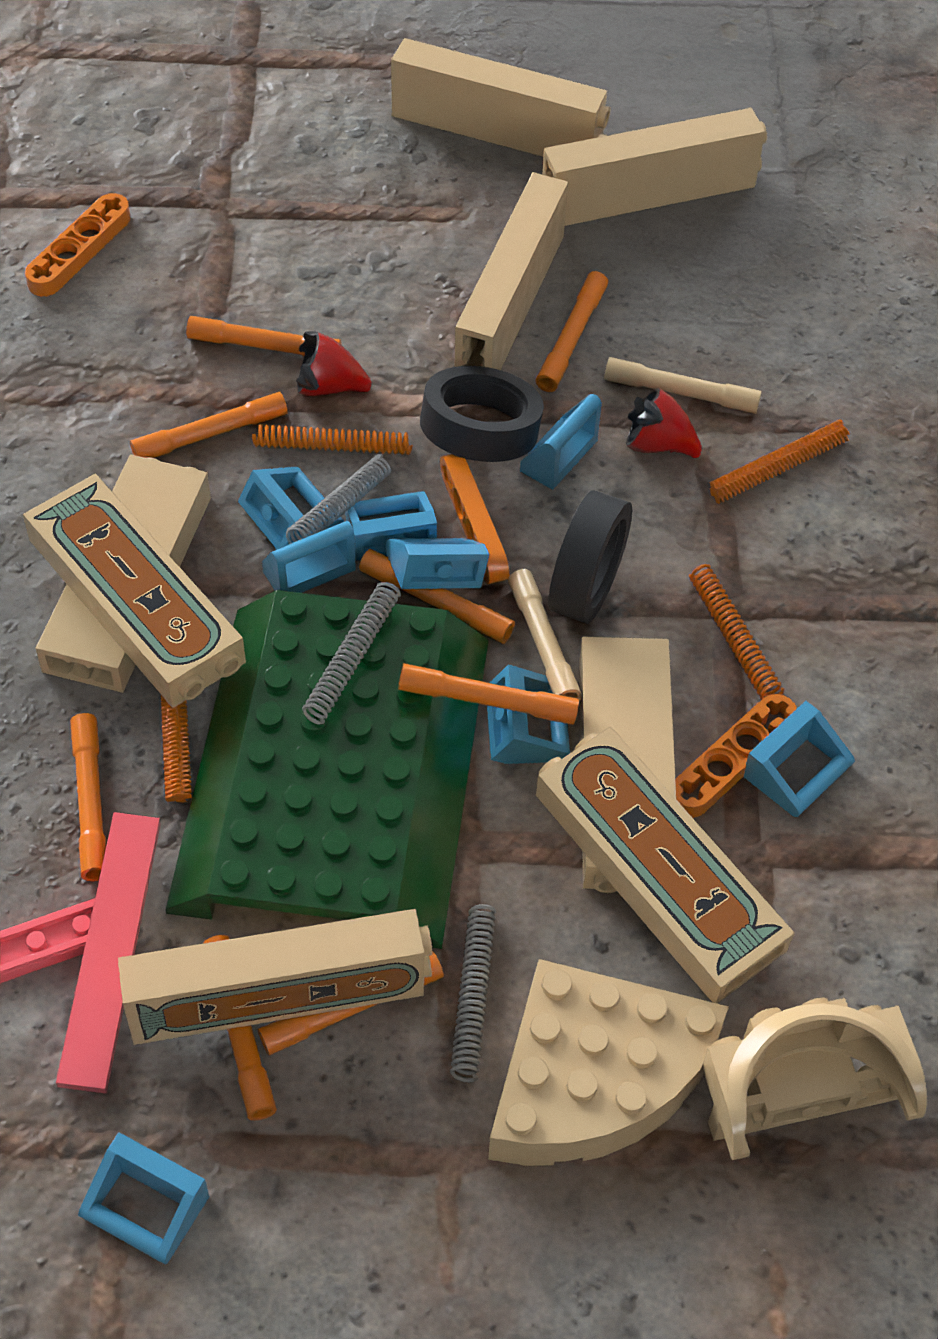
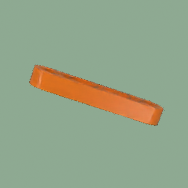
(49, 272)
(474, 514)
(730, 752)

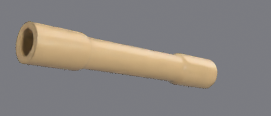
(724, 394)
(530, 603)

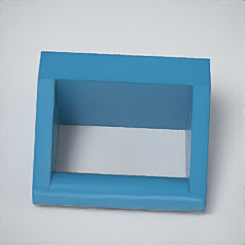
(564, 443)
(270, 506)
(374, 532)
(312, 560)
(437, 562)
(801, 725)
(509, 729)
(157, 1173)

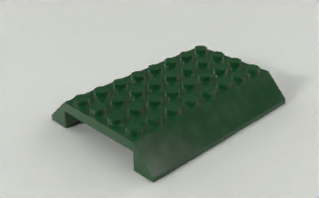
(338, 811)

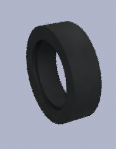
(476, 438)
(590, 556)

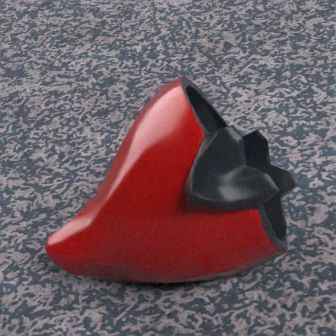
(329, 368)
(661, 426)

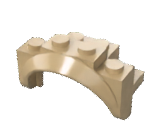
(802, 1068)

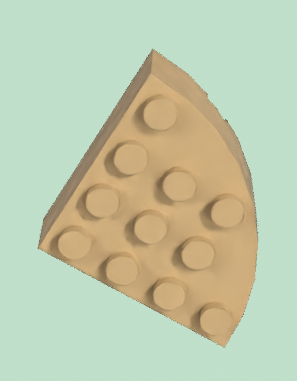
(597, 1065)

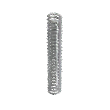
(353, 490)
(371, 622)
(462, 1065)

